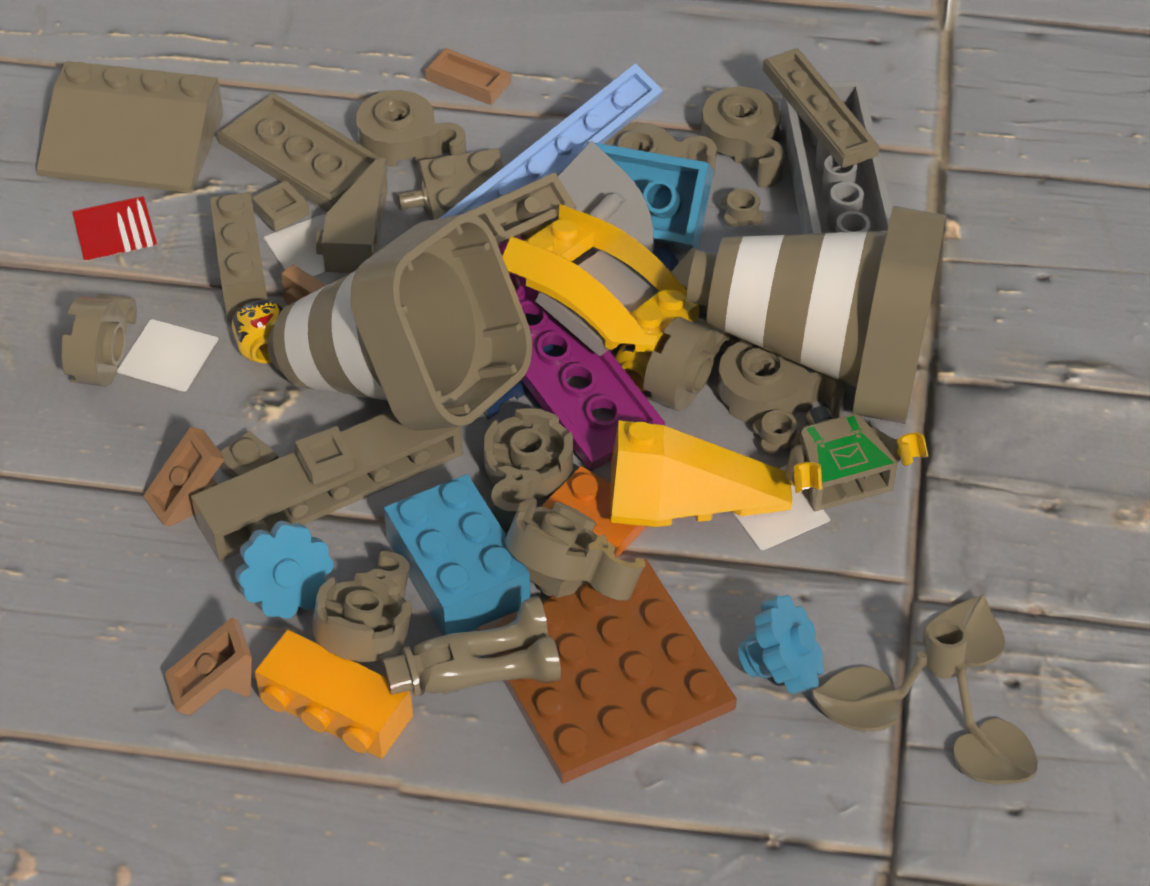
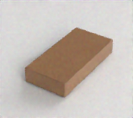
(468, 76)

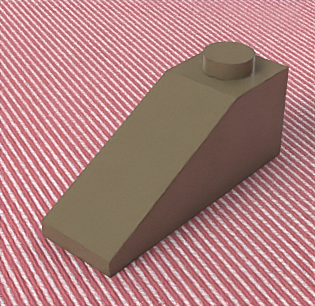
(525, 209)
(355, 222)

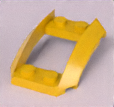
(549, 268)

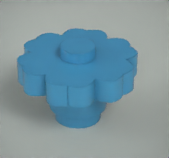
(283, 569)
(783, 646)

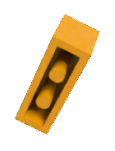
(333, 695)

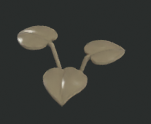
(958, 637)

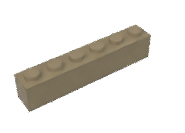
(283, 491)

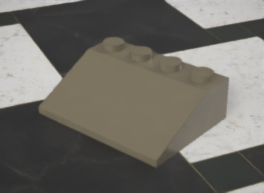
(130, 126)

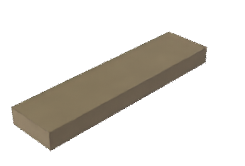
(820, 108)

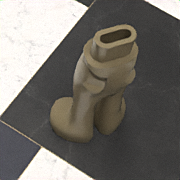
(452, 663)

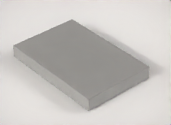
(619, 278)

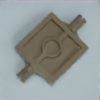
(451, 180)

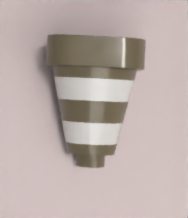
(831, 301)
(415, 326)

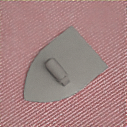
(608, 193)

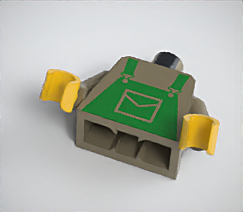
(847, 459)

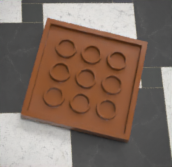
(625, 680)

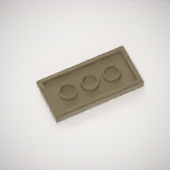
(297, 149)

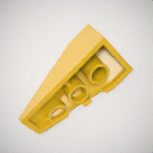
(675, 475)

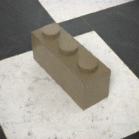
(237, 251)

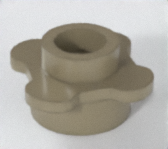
(742, 208)
(777, 431)

